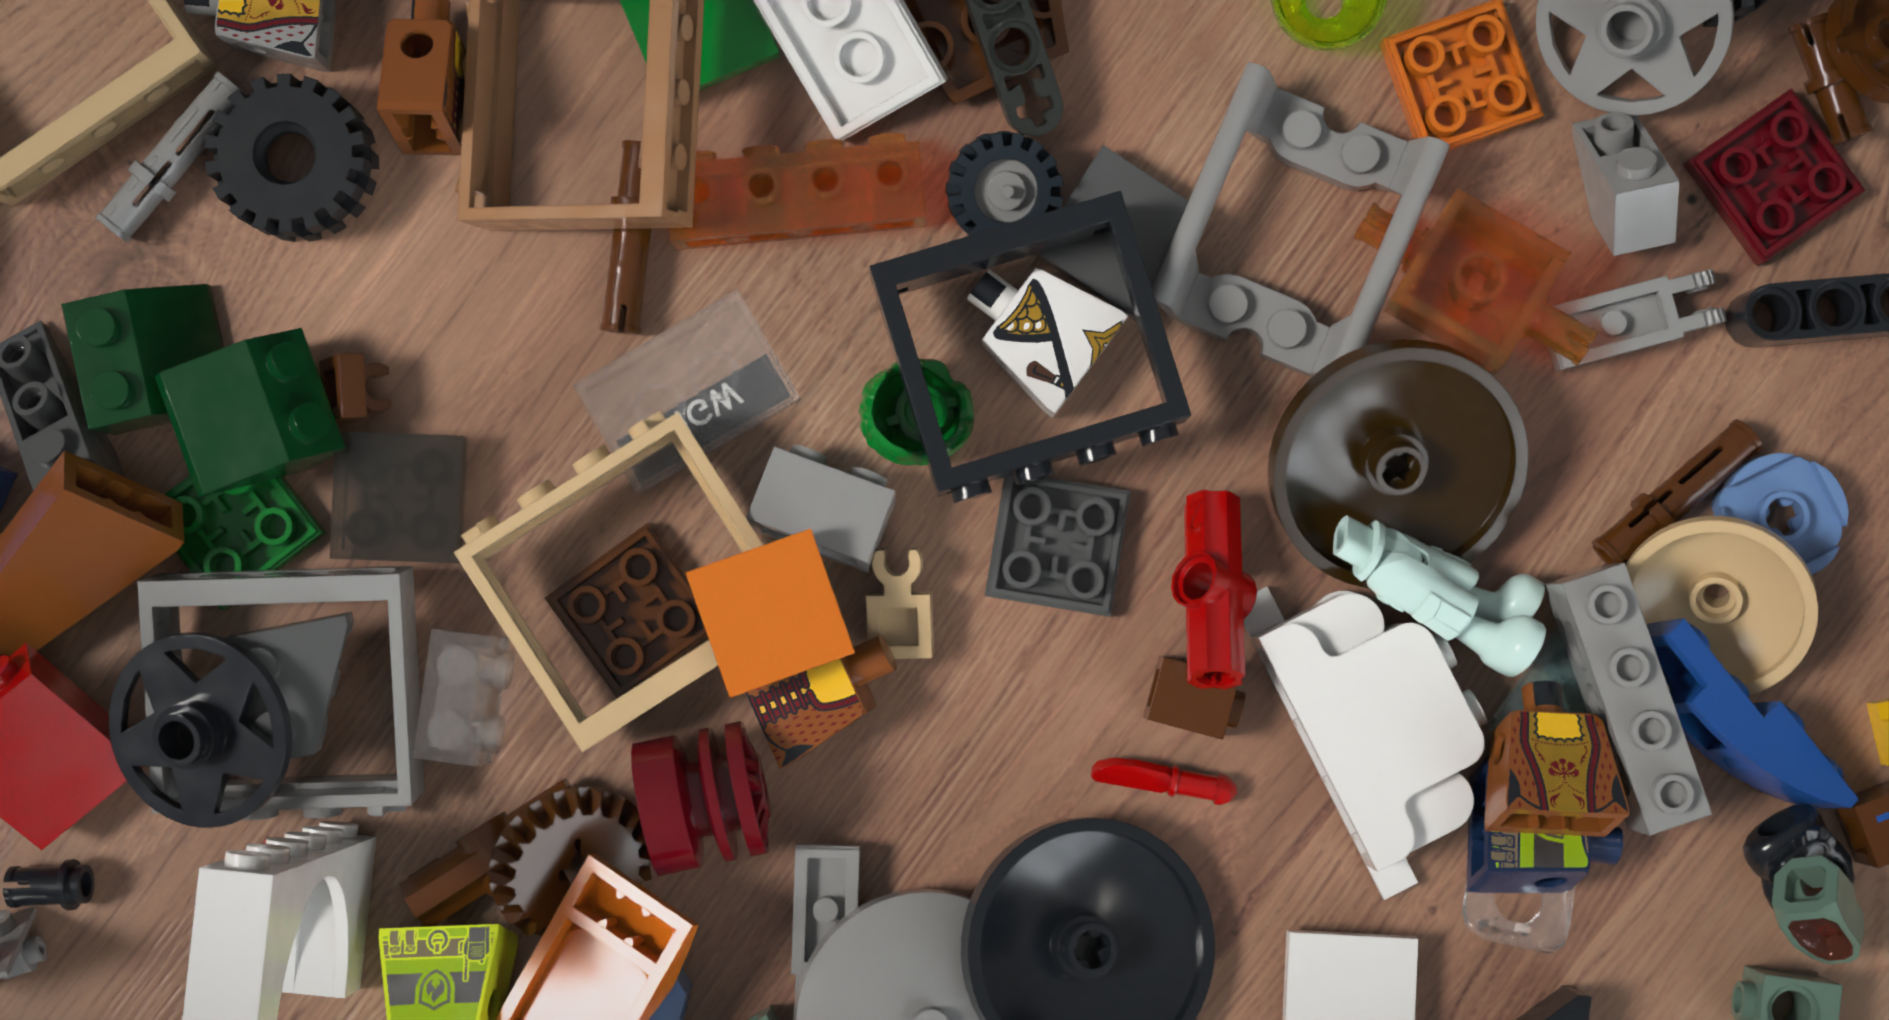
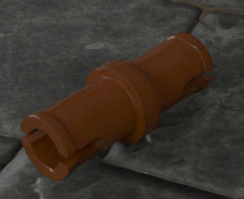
(1835, 96)

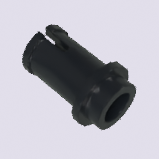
(50, 885)

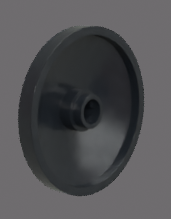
(1087, 928)

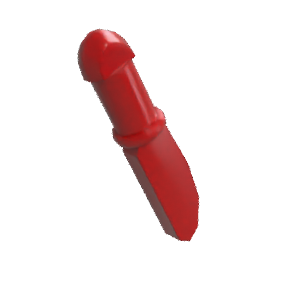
(1161, 779)

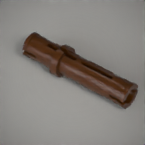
(628, 253)
(1679, 492)

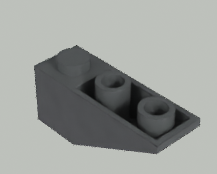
(47, 405)

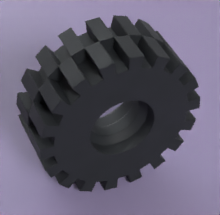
(331, 186)

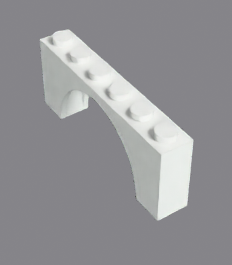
(280, 923)

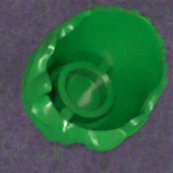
(889, 420)

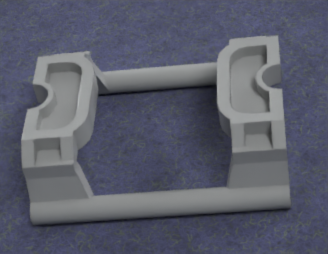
(1303, 142)

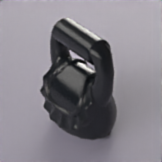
(1788, 835)

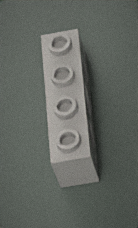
(1629, 692)

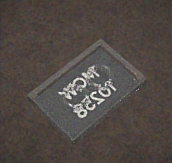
(707, 369)

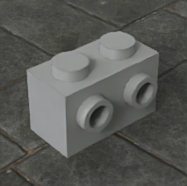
(841, 508)

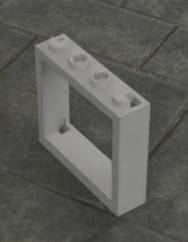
(317, 795)

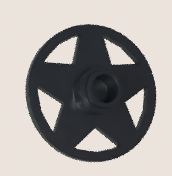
(200, 729)

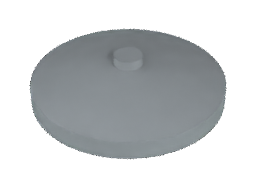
(890, 962)

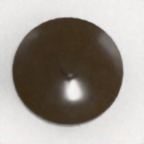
(1398, 440)

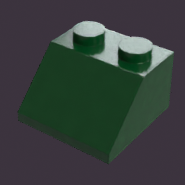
(130, 338)
(250, 412)

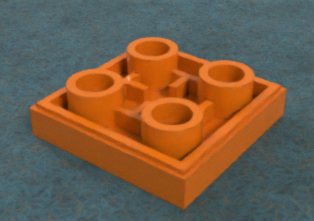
(1462, 76)
(770, 613)

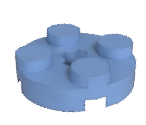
(1793, 481)

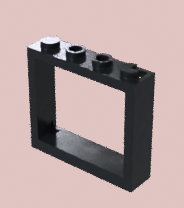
(1005, 245)

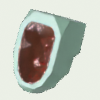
(1818, 909)

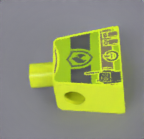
(446, 971)

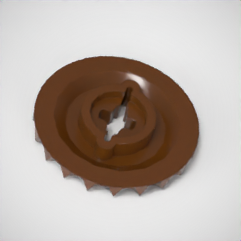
(542, 839)

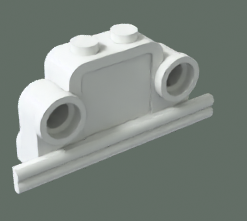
(1376, 722)

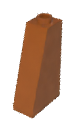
(77, 547)

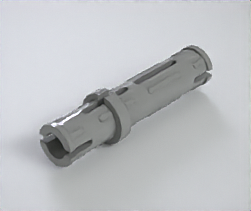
(121, 213)

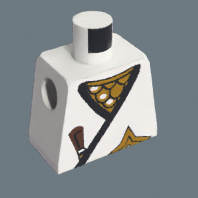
(1044, 333)

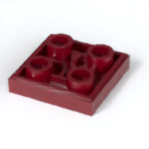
(1774, 177)

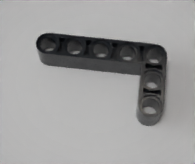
(1796, 315)

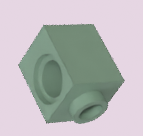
(1812, 995)

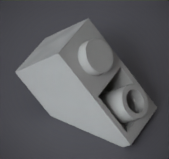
(1626, 183)

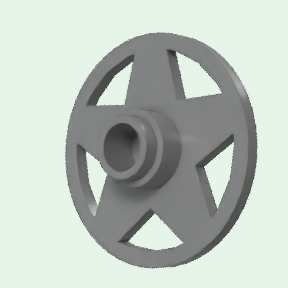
(1635, 37)

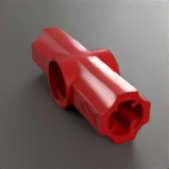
(1214, 590)

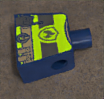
(1529, 860)

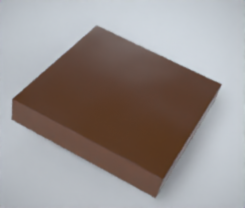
(630, 611)

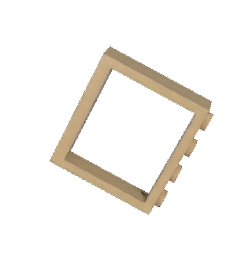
(109, 109)
(545, 503)

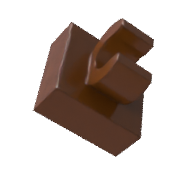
(345, 386)

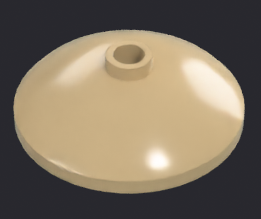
(1771, 602)

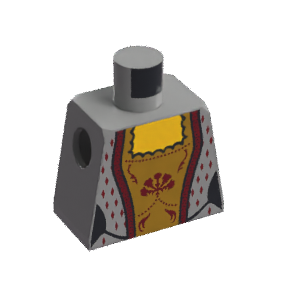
(276, 29)

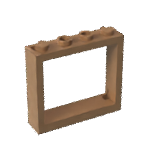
(668, 125)

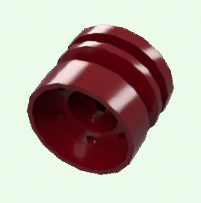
(700, 798)

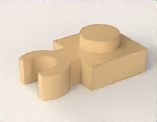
(899, 612)

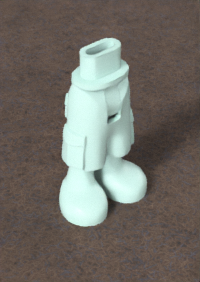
(1443, 594)

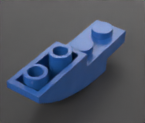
(1749, 740)

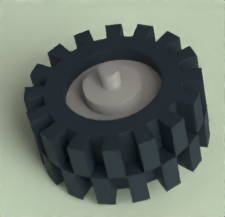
(1001, 182)

